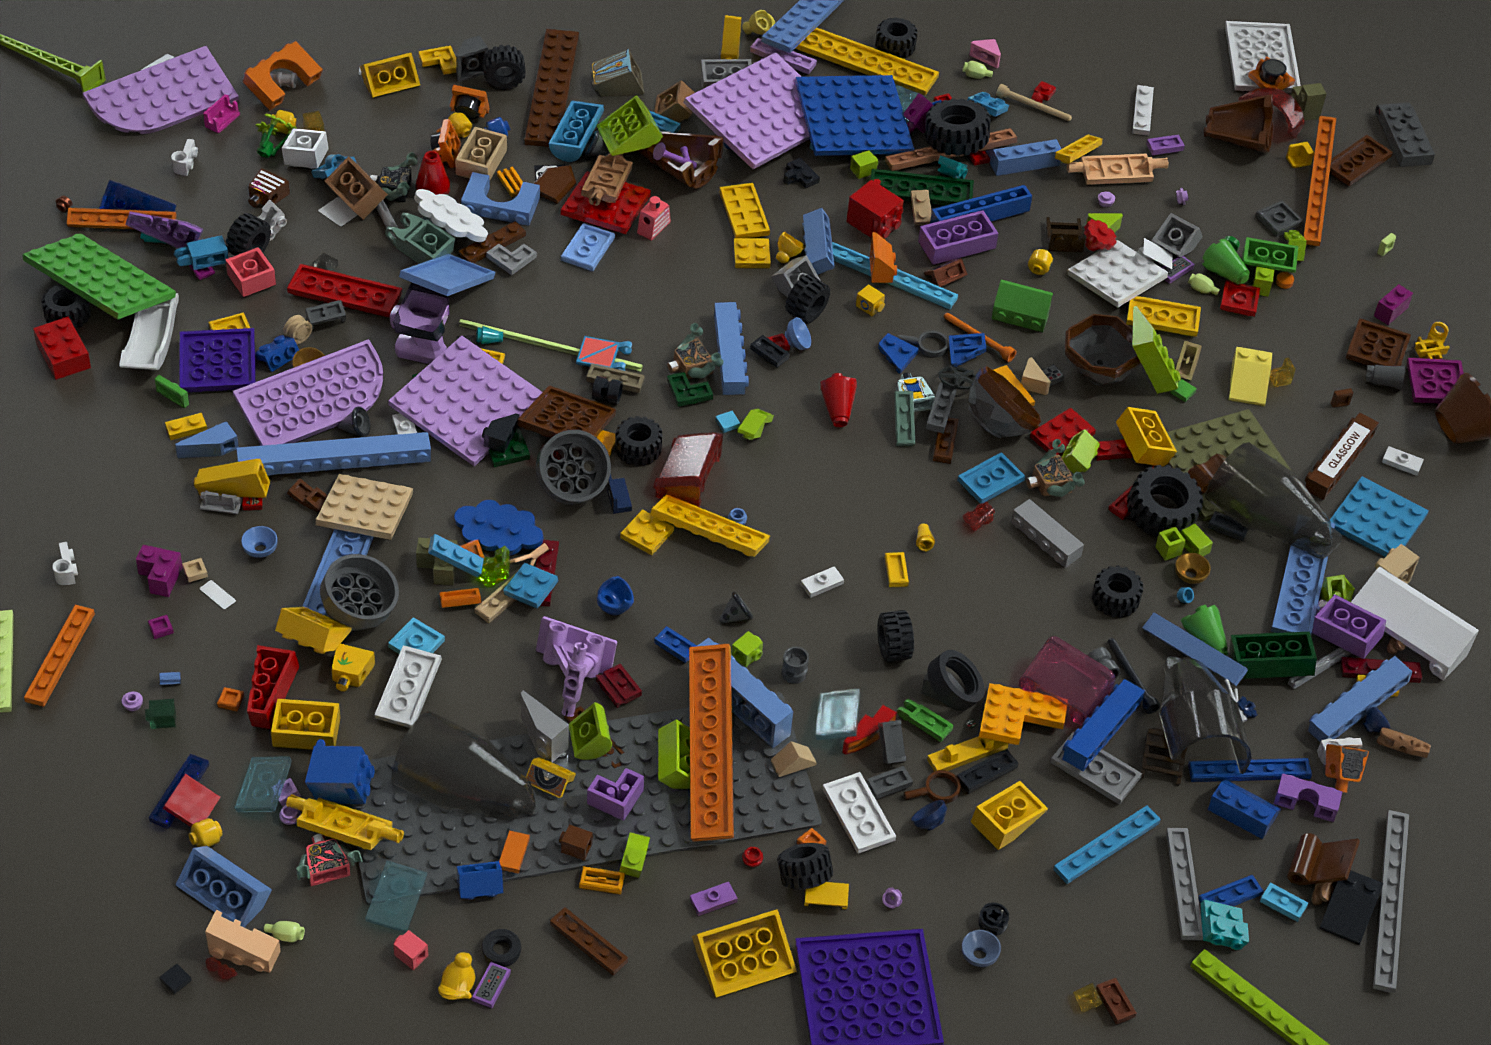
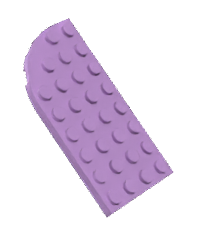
(161, 93)
(312, 395)

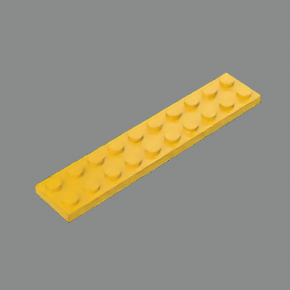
(868, 60)

